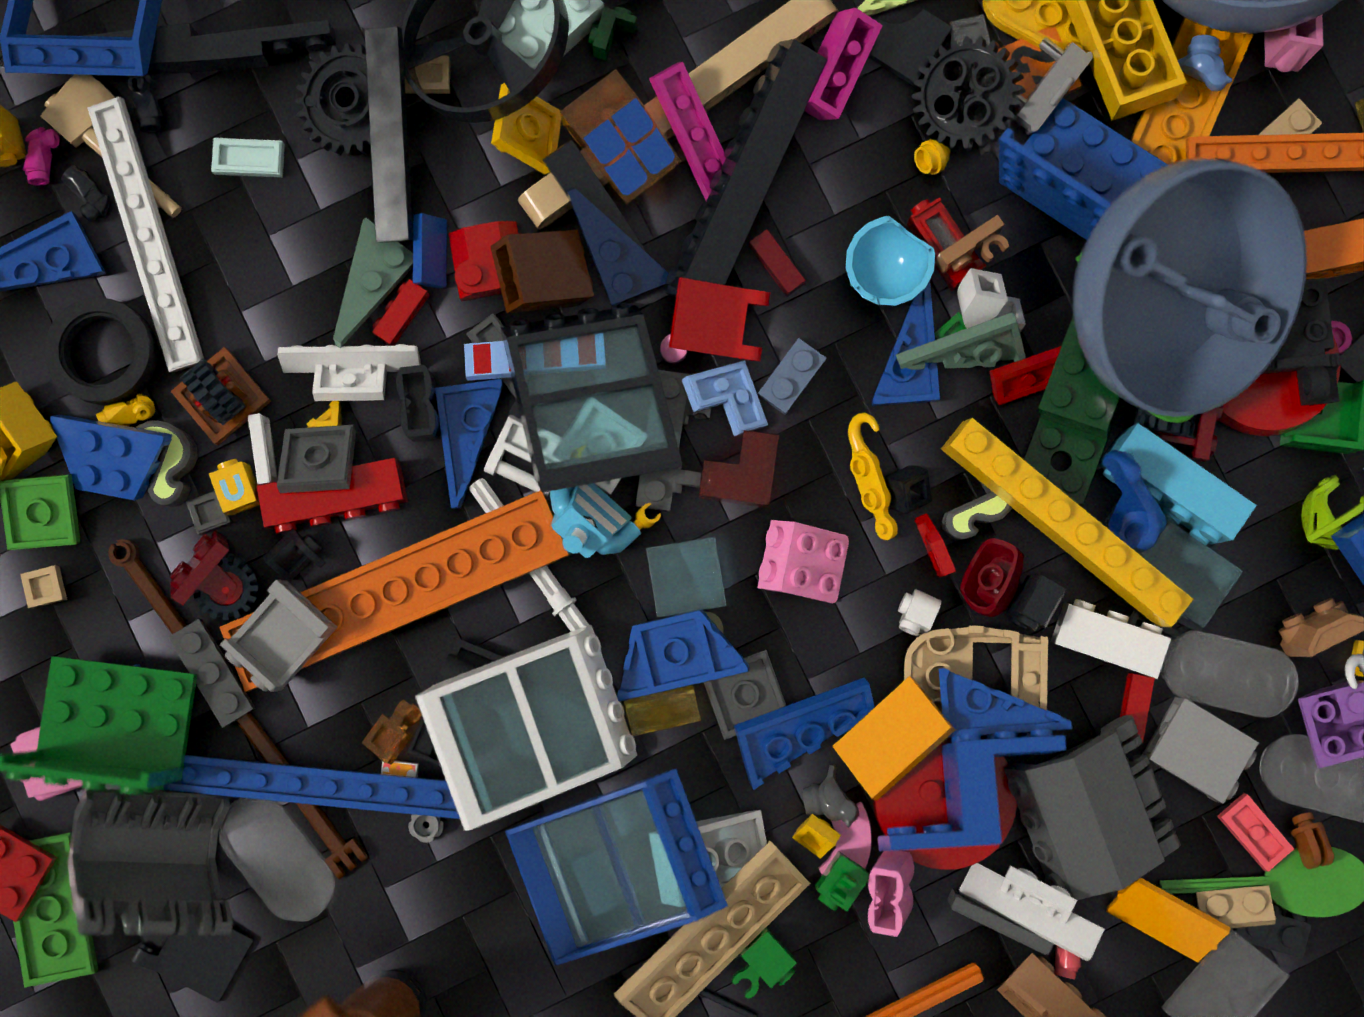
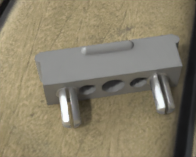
(1053, 85)

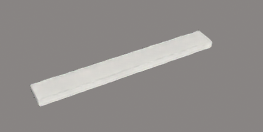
(145, 234)

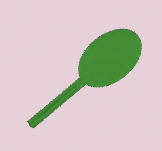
(1296, 889)

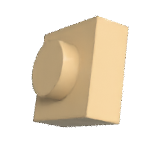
(43, 586)

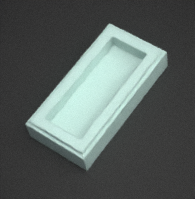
(247, 157)

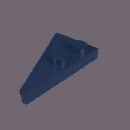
(619, 261)

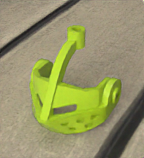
(1326, 523)

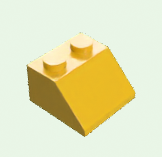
(23, 430)

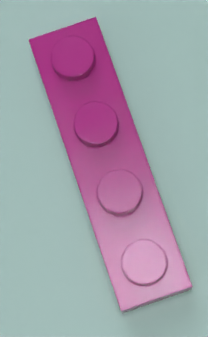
(689, 123)

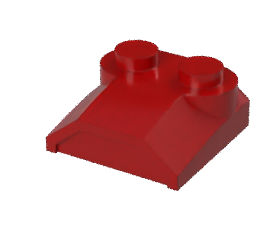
(474, 260)

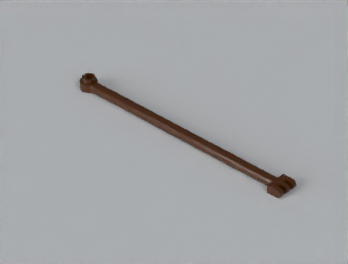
(248, 723)

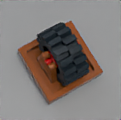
(220, 395)

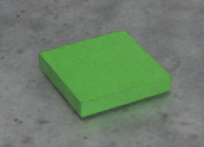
(39, 512)

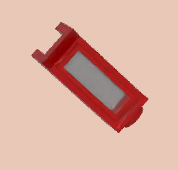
(938, 229)

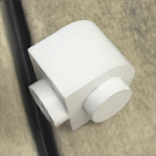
(918, 612)

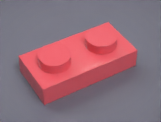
(1255, 832)

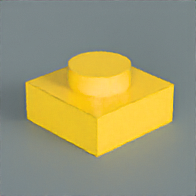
(816, 835)

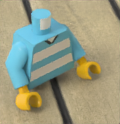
(594, 522)

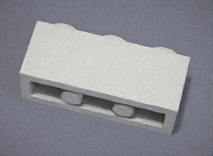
(1111, 638)

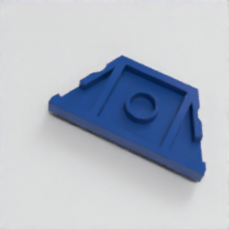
(108, 455)
(677, 654)

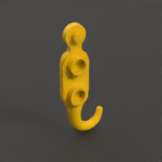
(869, 477)

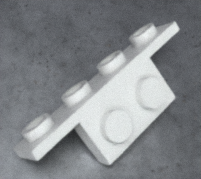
(348, 371)
(1033, 906)

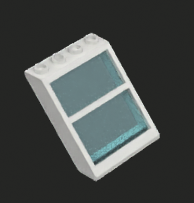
(527, 727)

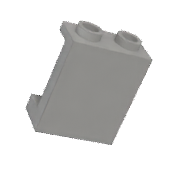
(278, 637)
(1201, 750)

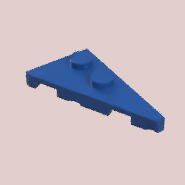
(904, 384)
(464, 423)
(983, 710)

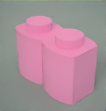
(890, 892)

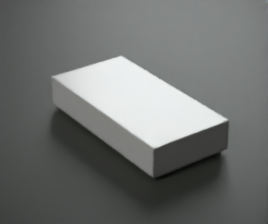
(262, 449)

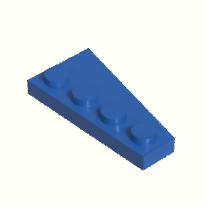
(784, 734)

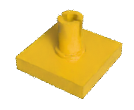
(529, 132)

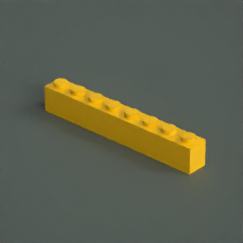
(1066, 523)

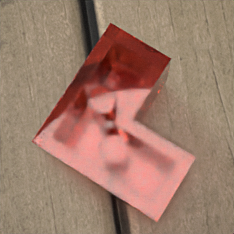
(749, 480)

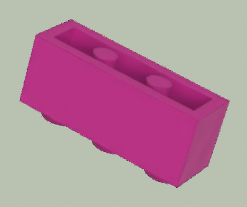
(847, 49)

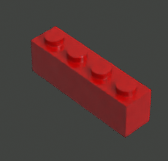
(371, 487)

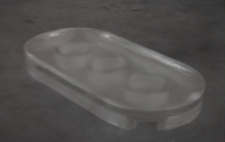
(1230, 674)
(1293, 778)
(277, 859)

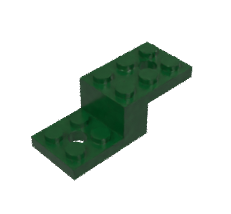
(1073, 420)

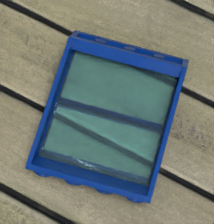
(616, 868)

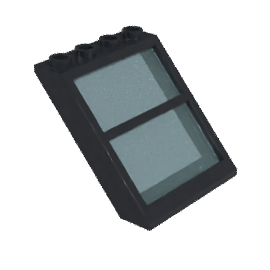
(590, 397)

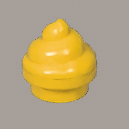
(931, 157)

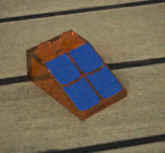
(620, 136)

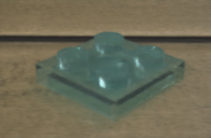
(686, 577)

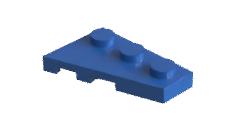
(49, 255)

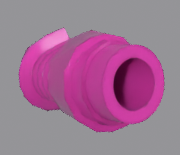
(39, 155)

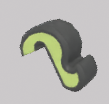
(175, 462)
(959, 522)

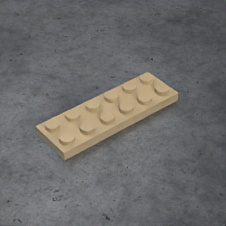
(708, 945)

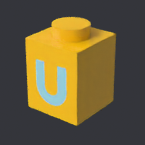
(235, 486)

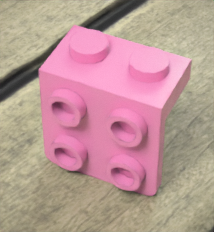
(803, 561)

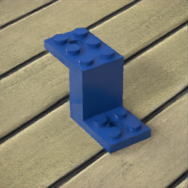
(972, 790)

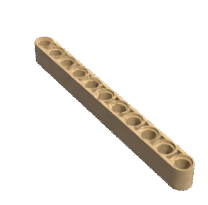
(713, 82)

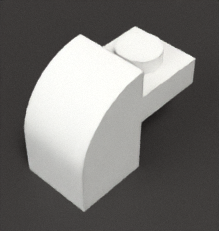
(984, 298)

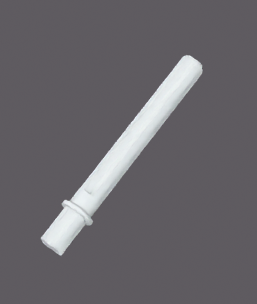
(546, 581)

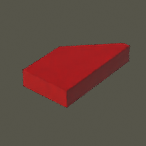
(935, 546)

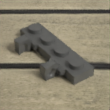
(660, 485)

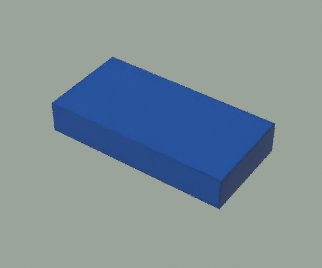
(429, 250)

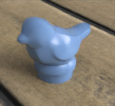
(1204, 62)

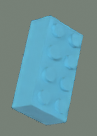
(1184, 488)

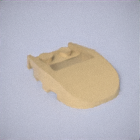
(954, 652)

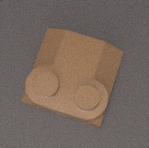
(1319, 630)

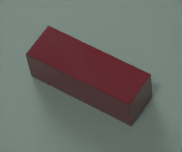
(776, 263)

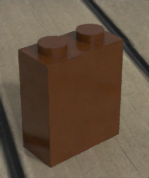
(542, 271)

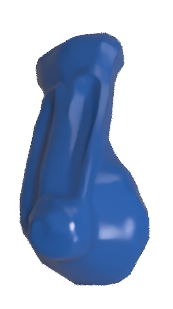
(1137, 514)

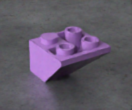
(1335, 723)

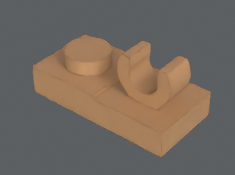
(959, 253)

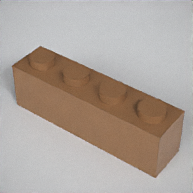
(1040, 993)

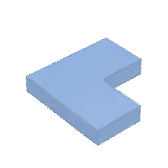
(732, 388)

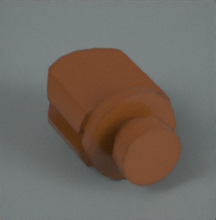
(1312, 841)

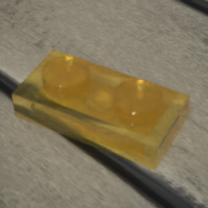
(662, 710)

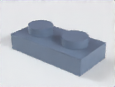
(791, 376)

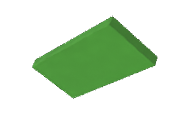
(48, 931)

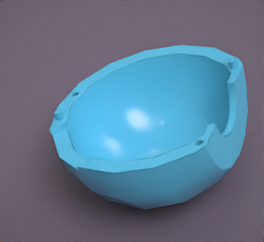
(888, 263)

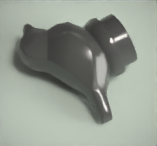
(830, 800)

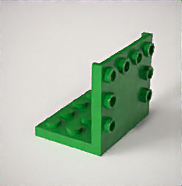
(109, 727)

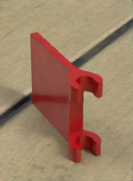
(713, 319)

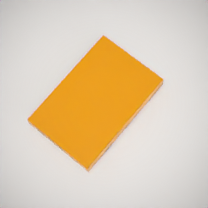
(893, 738)

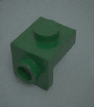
(603, 34)

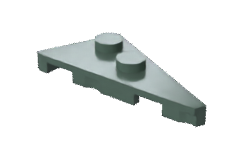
(372, 277)
(970, 347)

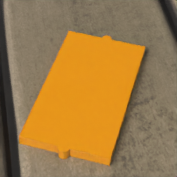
(1168, 919)

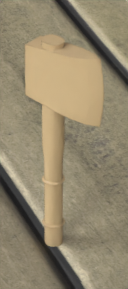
(70, 117)

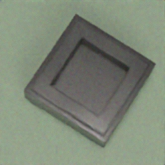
(207, 513)

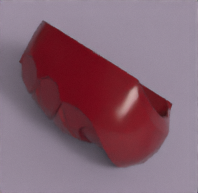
(992, 577)

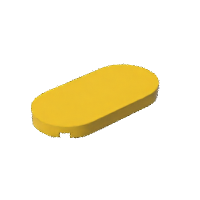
(1027, 17)

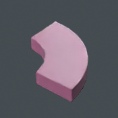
(854, 840)

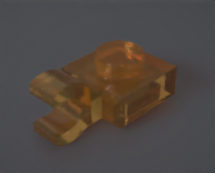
(390, 734)

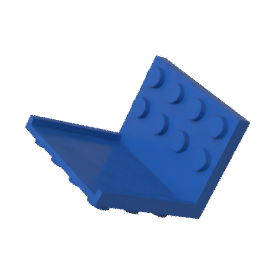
(1072, 167)

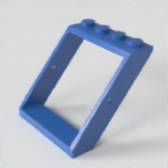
(77, 53)

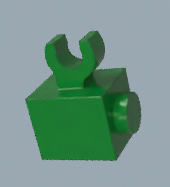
(841, 882)
(767, 960)

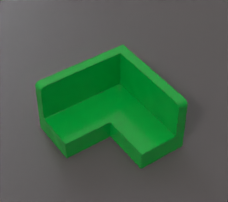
(1336, 427)

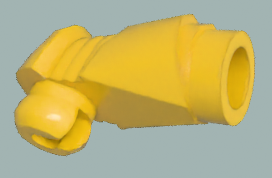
(128, 413)

